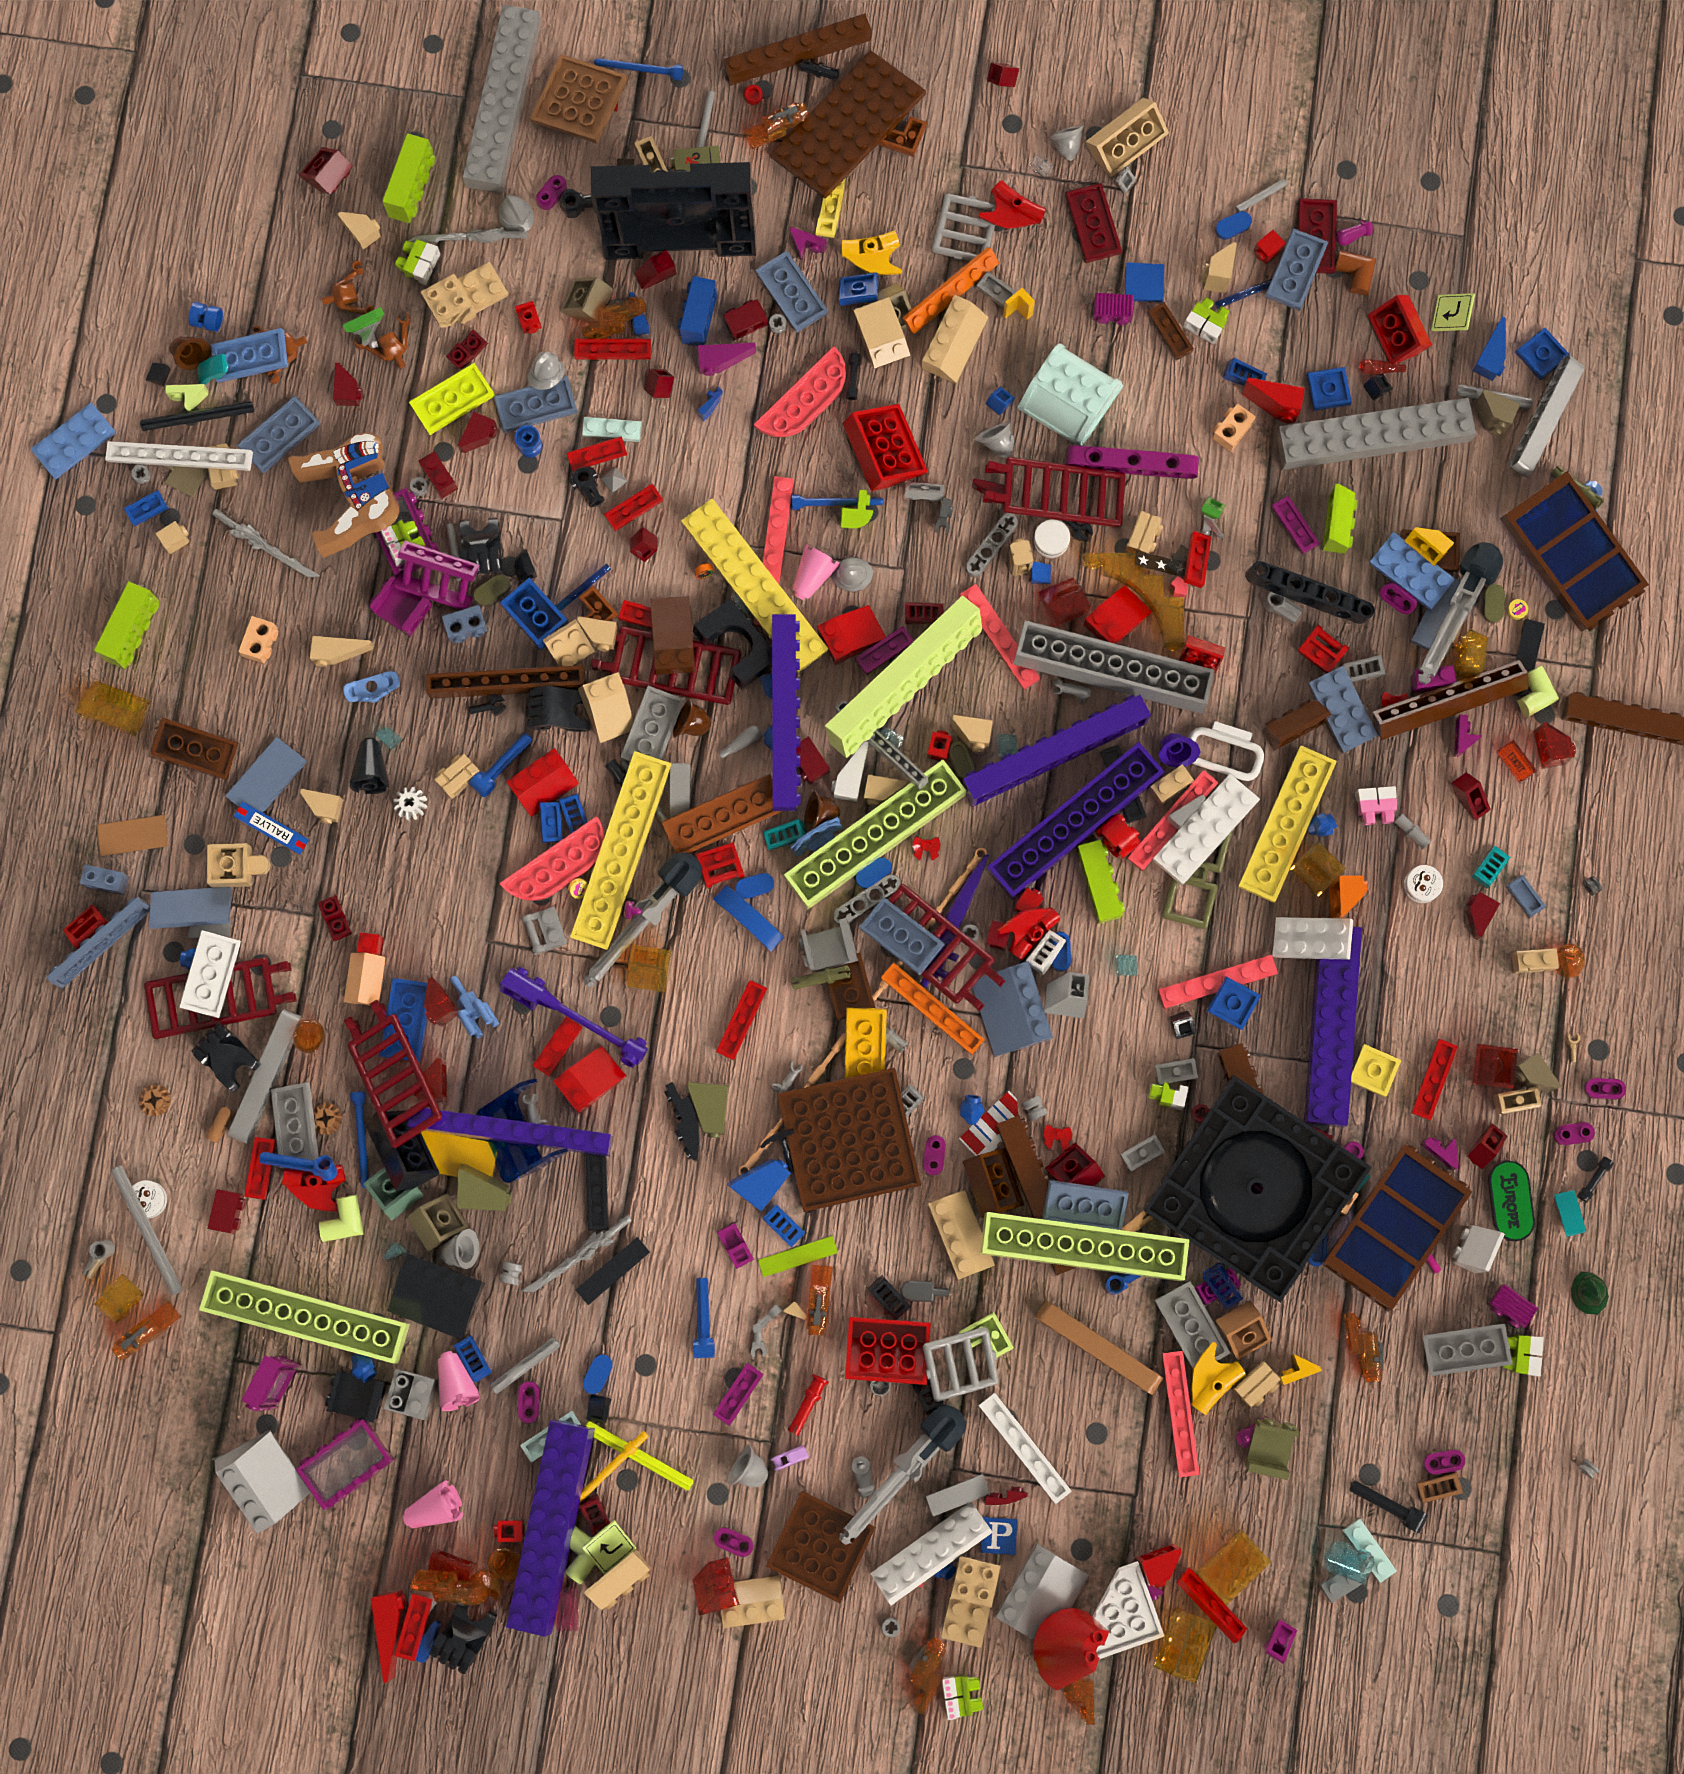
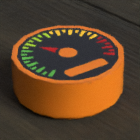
(704, 571)

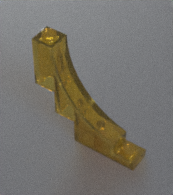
(1167, 610)

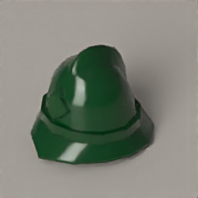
(1589, 1293)

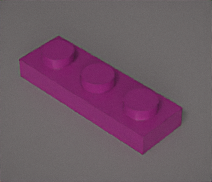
(1295, 525)
(884, 650)
(738, 1394)

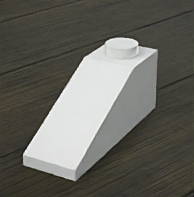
(850, 777)

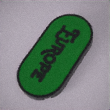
(1511, 1200)

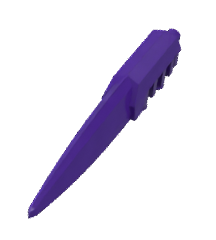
(956, 915)

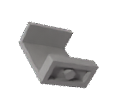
(829, 947)

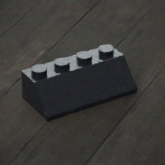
(407, 1164)

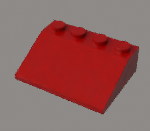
(884, 446)
(887, 1350)

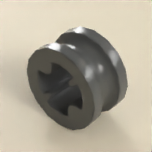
(1592, 885)

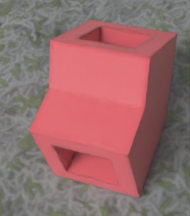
(1179, 587)

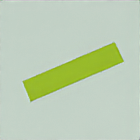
(798, 1256)

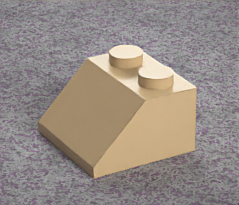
(1219, 270)
(973, 732)

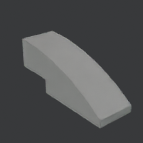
(680, 788)
(957, 1495)

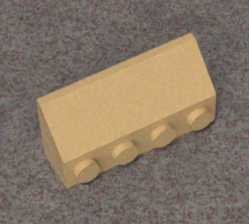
(1127, 136)
(954, 339)
(960, 1234)

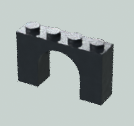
(731, 619)

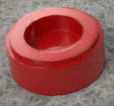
(753, 94)

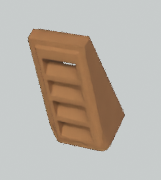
(1453, 1475)

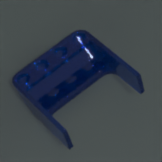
(513, 1159)

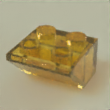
(1472, 654)
(1318, 868)
(649, 968)

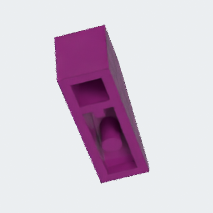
(722, 356)

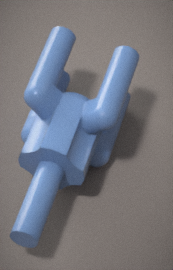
(471, 1009)

